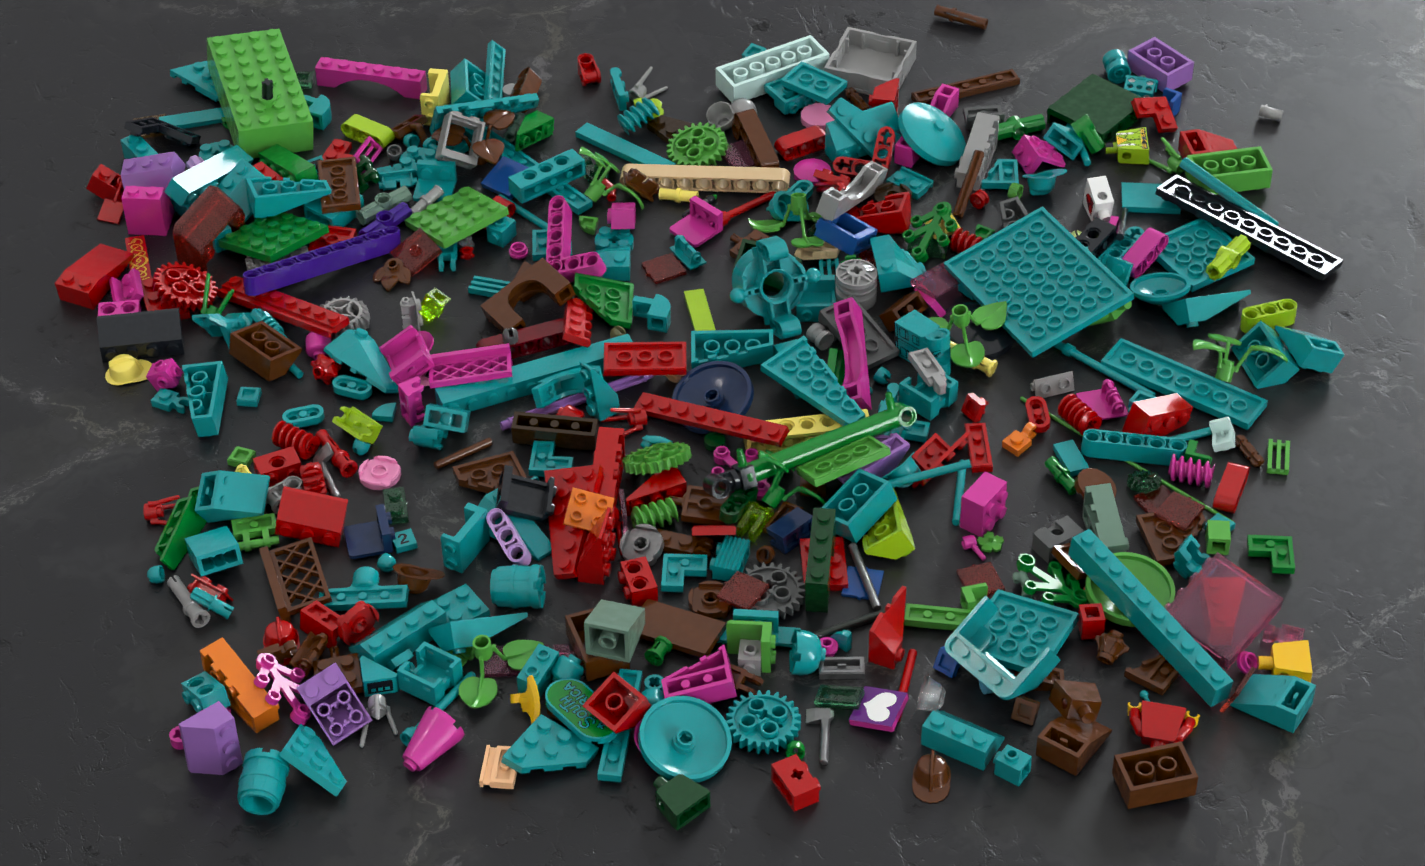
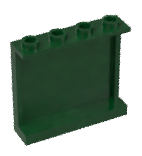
(1102, 101)

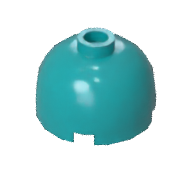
(805, 652)

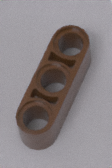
(526, 83)

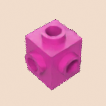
(164, 374)

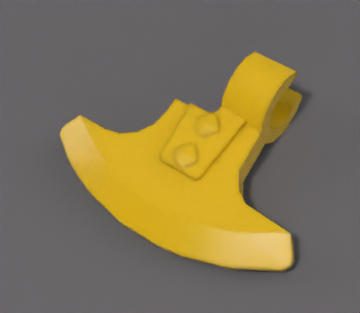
(529, 700)

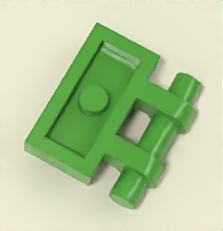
(255, 527)

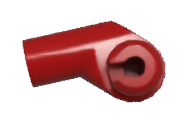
(611, 196)

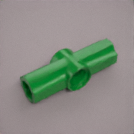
(1017, 127)

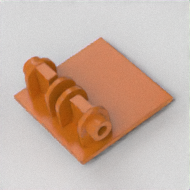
(586, 508)

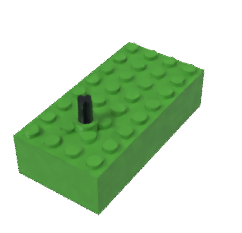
(259, 92)

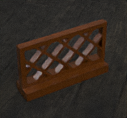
(277, 579)

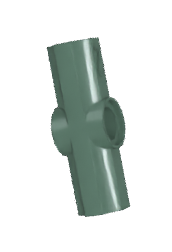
(383, 202)

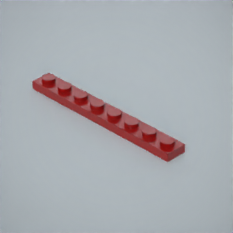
(713, 419)

